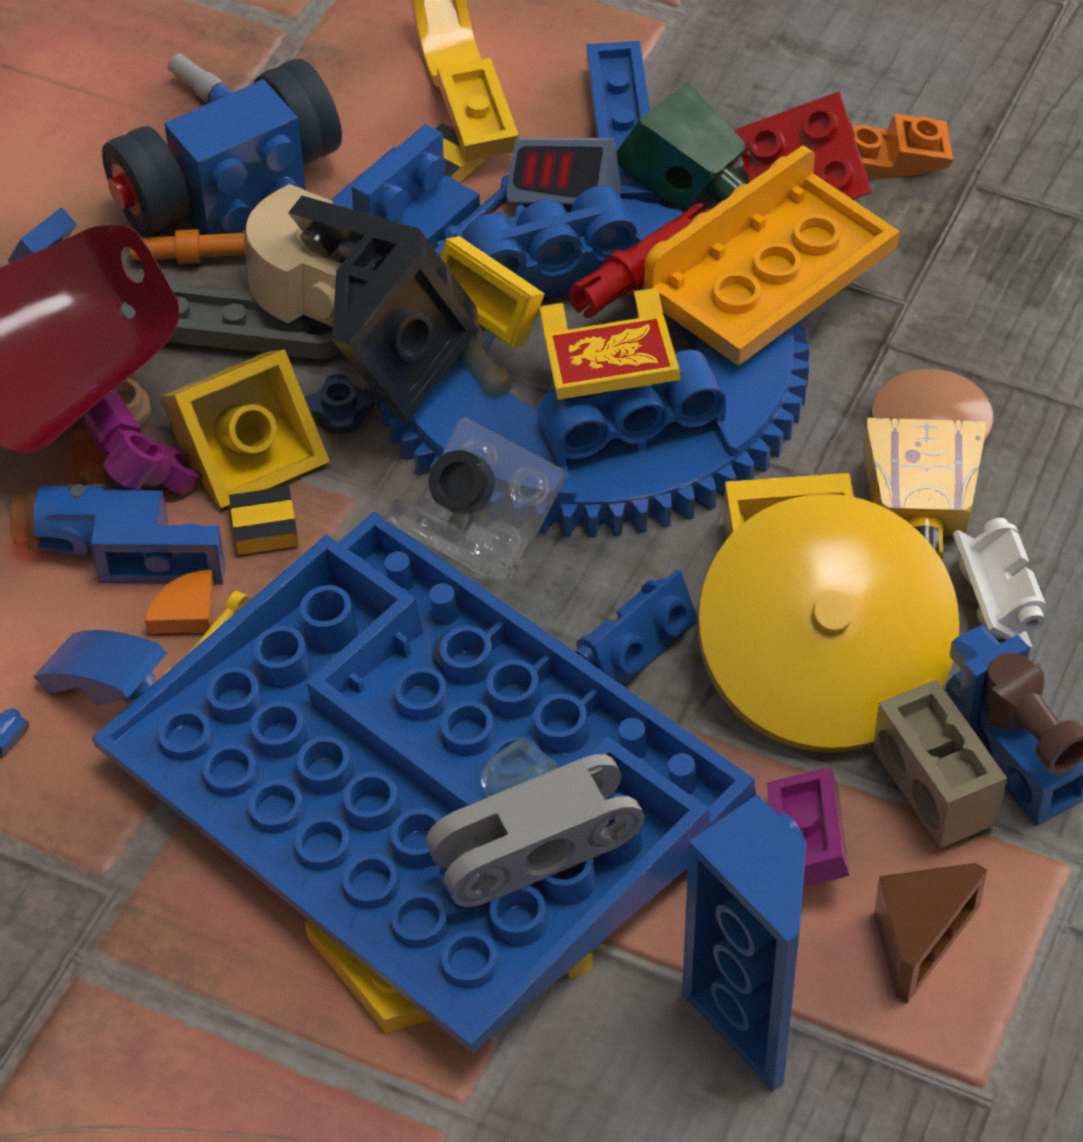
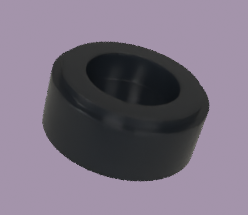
(461, 481)

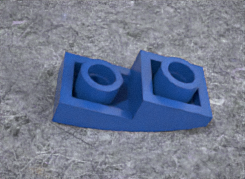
(102, 665)

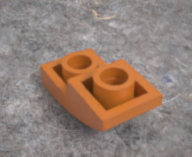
(904, 149)

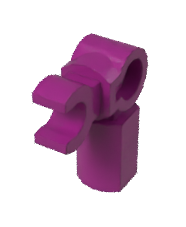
(133, 457)

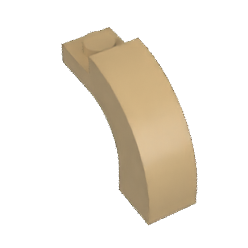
(280, 269)

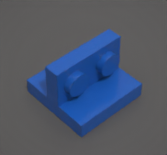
(412, 187)

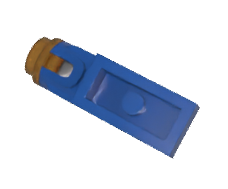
(120, 528)

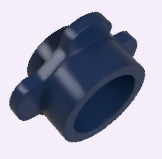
(340, 404)

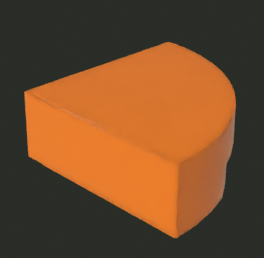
(182, 605)

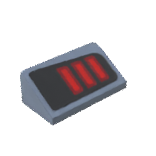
(561, 168)

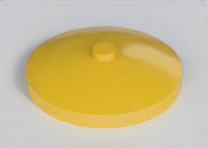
(823, 618)

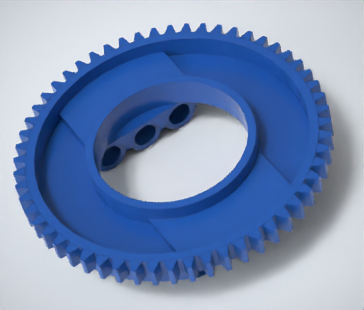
(624, 448)

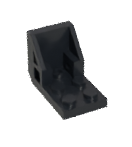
(394, 303)

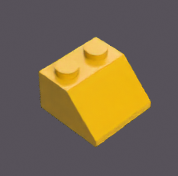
(245, 427)

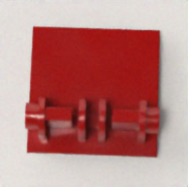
(819, 127)

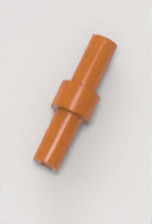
(191, 247)

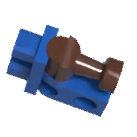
(1005, 708)

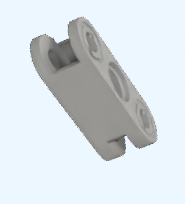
(533, 830)

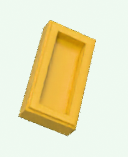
(502, 298)

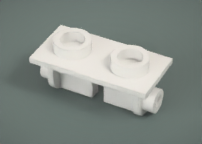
(1006, 602)

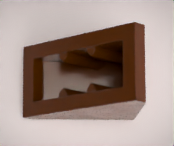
(922, 917)

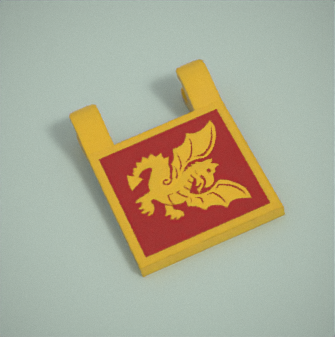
(610, 353)

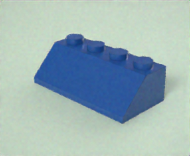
(746, 931)

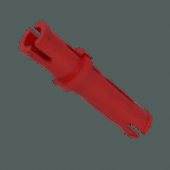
(623, 270)

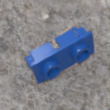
(643, 629)

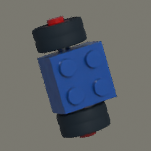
(224, 153)

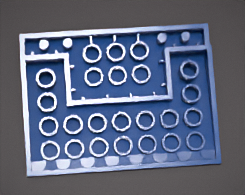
(333, 742)

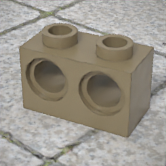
(939, 763)

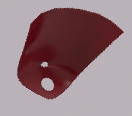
(67, 326)

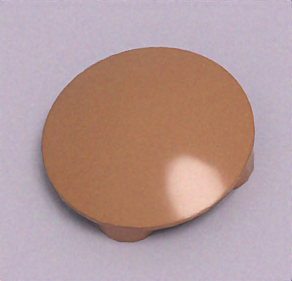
(932, 396)

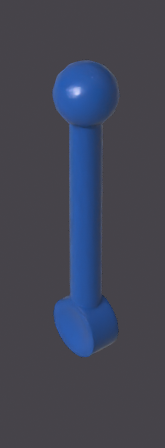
(483, 209)

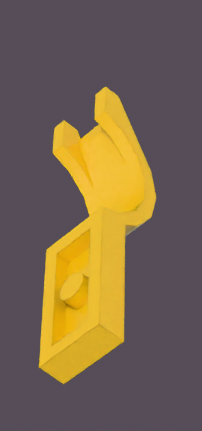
(465, 80)

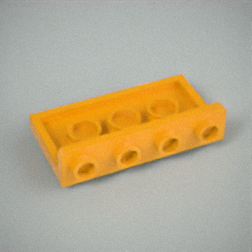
(765, 257)

